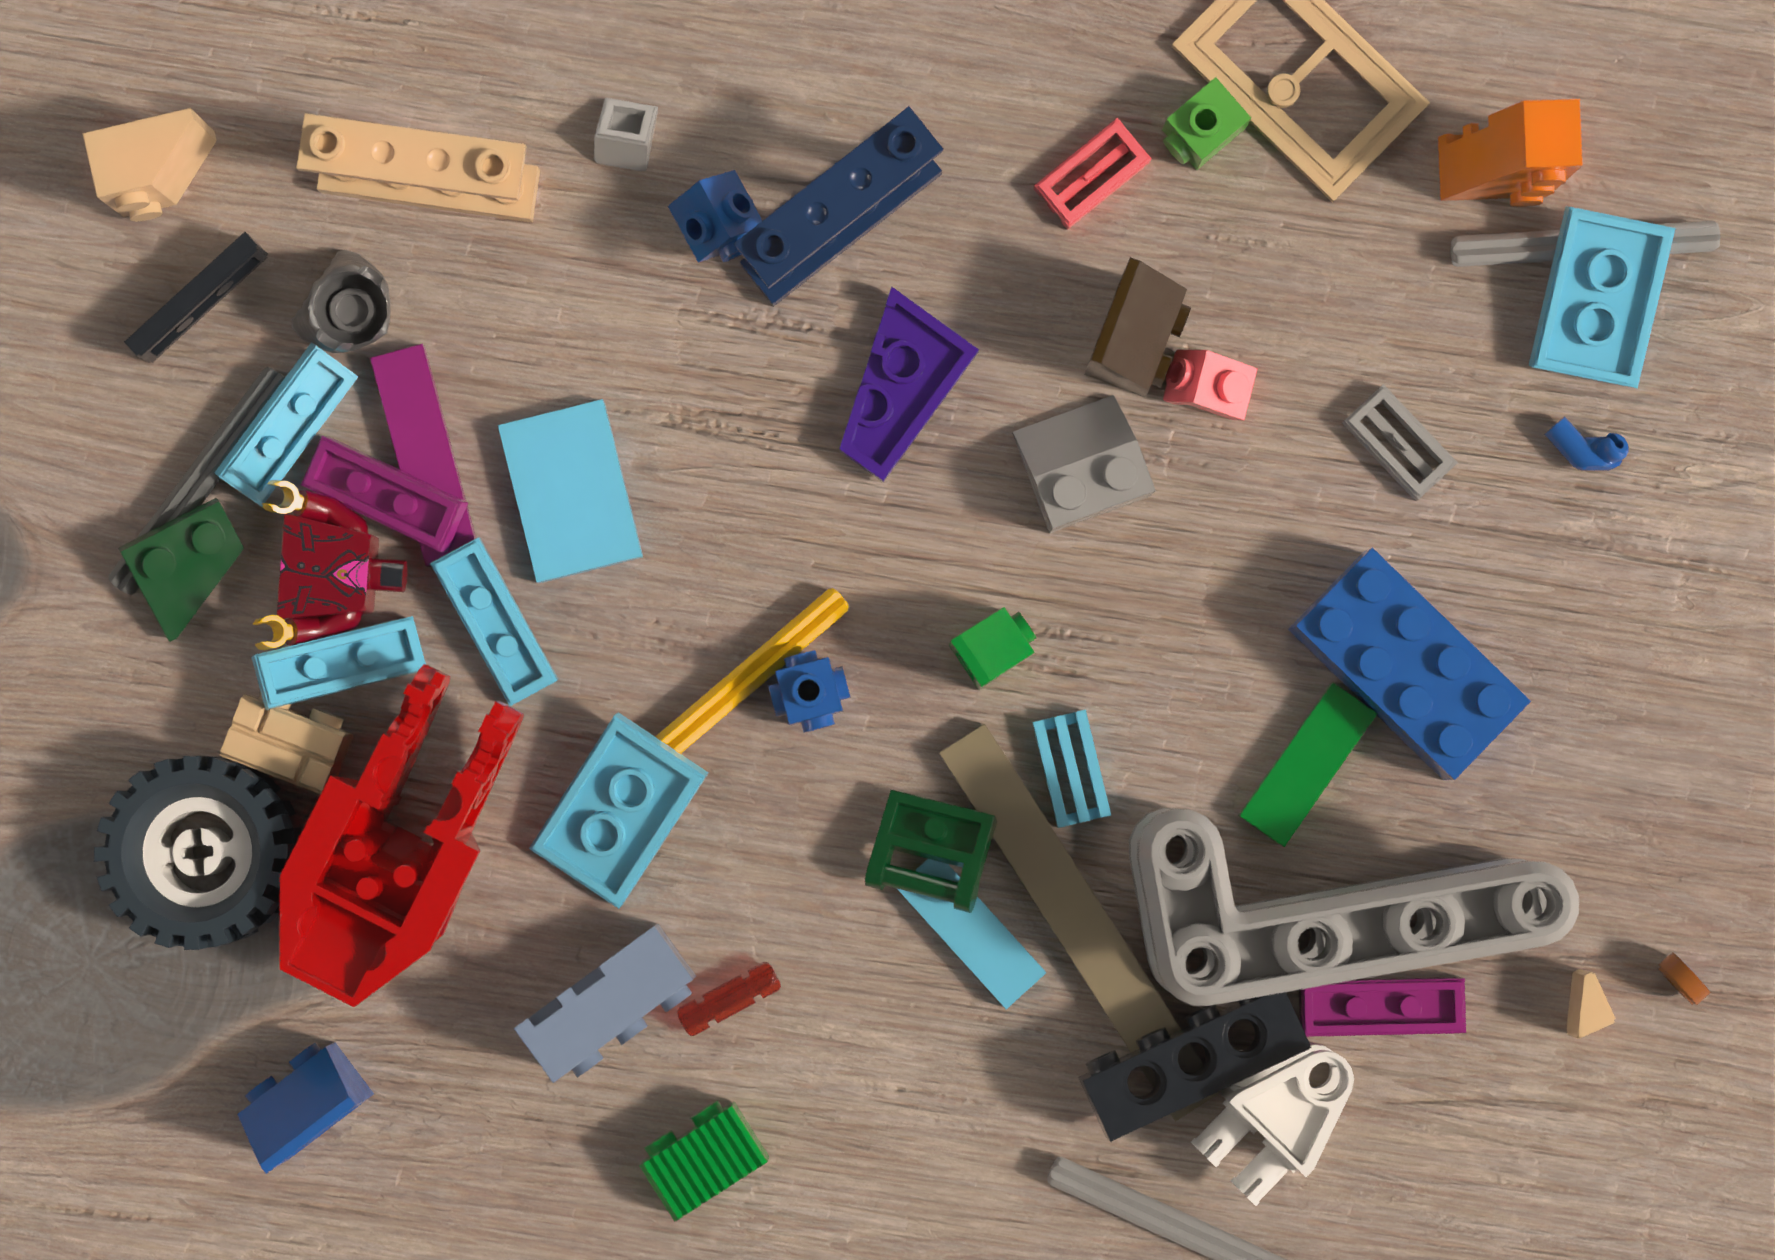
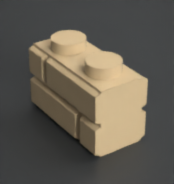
(287, 743)

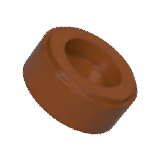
(1683, 979)

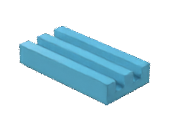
(1082, 813)

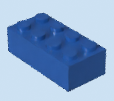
(1409, 665)

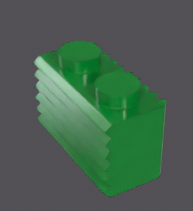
(702, 1160)

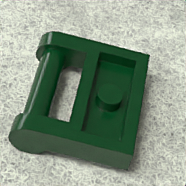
(935, 833)

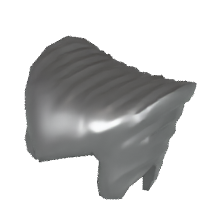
(345, 306)

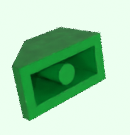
(993, 646)

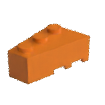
(1517, 157)

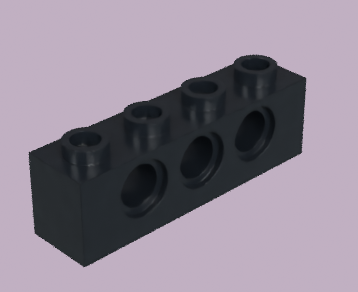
(1120, 1112)

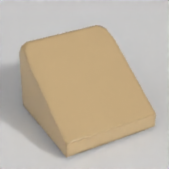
(1587, 1005)

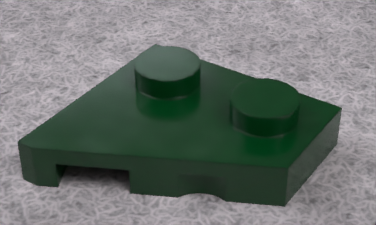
(183, 563)

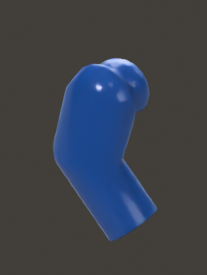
(1587, 452)

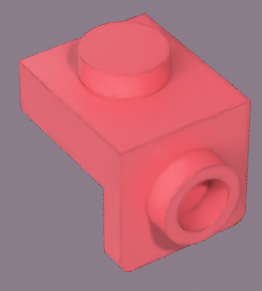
(1210, 383)

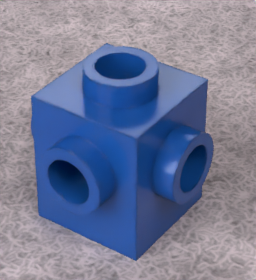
(715, 216)
(814, 713)

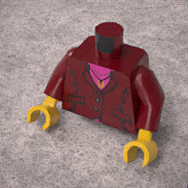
(325, 569)

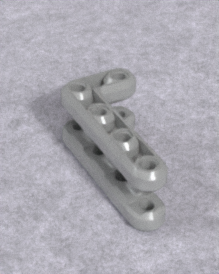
(1352, 928)

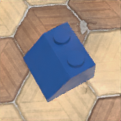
(302, 1105)

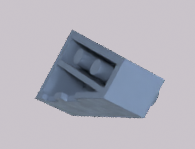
(607, 1005)

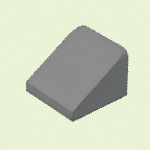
(625, 134)

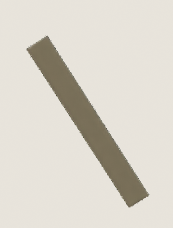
(1064, 897)

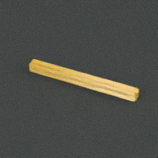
(754, 671)

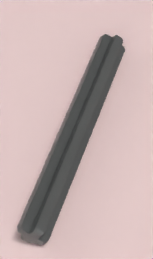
(201, 476)

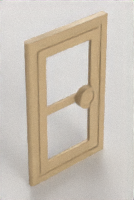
(1327, 174)

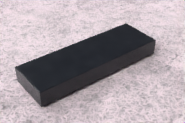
(197, 298)

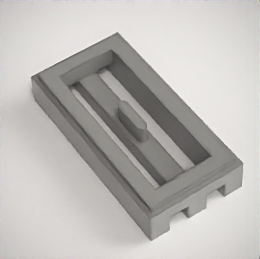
(1384, 457)

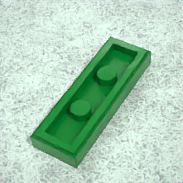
(1307, 764)

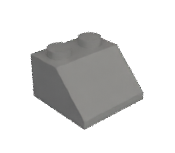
(1084, 463)

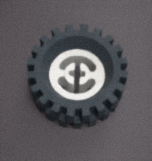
(142, 856)

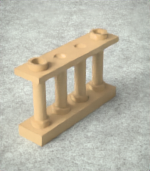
(419, 167)

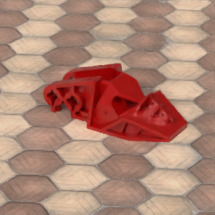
(366, 893)

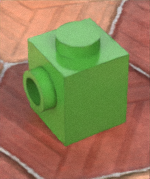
(1204, 125)

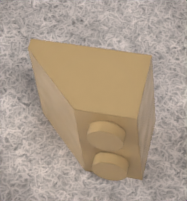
(148, 161)

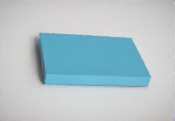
(1601, 297)
(570, 491)
(618, 810)

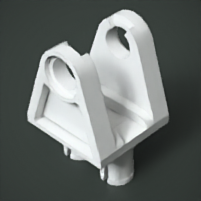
(1286, 1112)

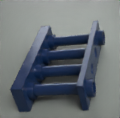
(840, 206)

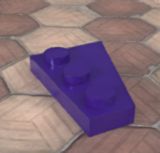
(904, 383)

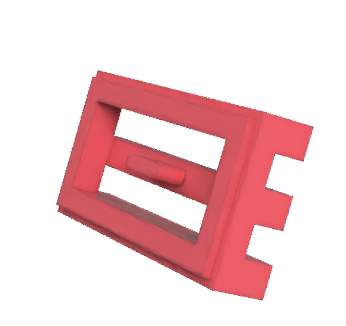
(1057, 202)

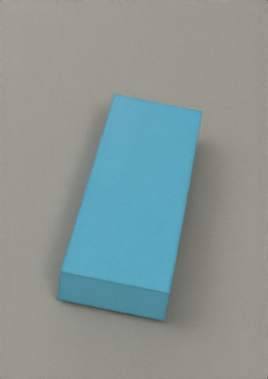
(286, 424)
(494, 621)
(338, 662)
(978, 940)

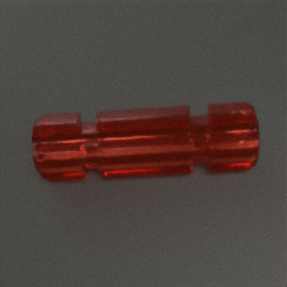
(728, 998)

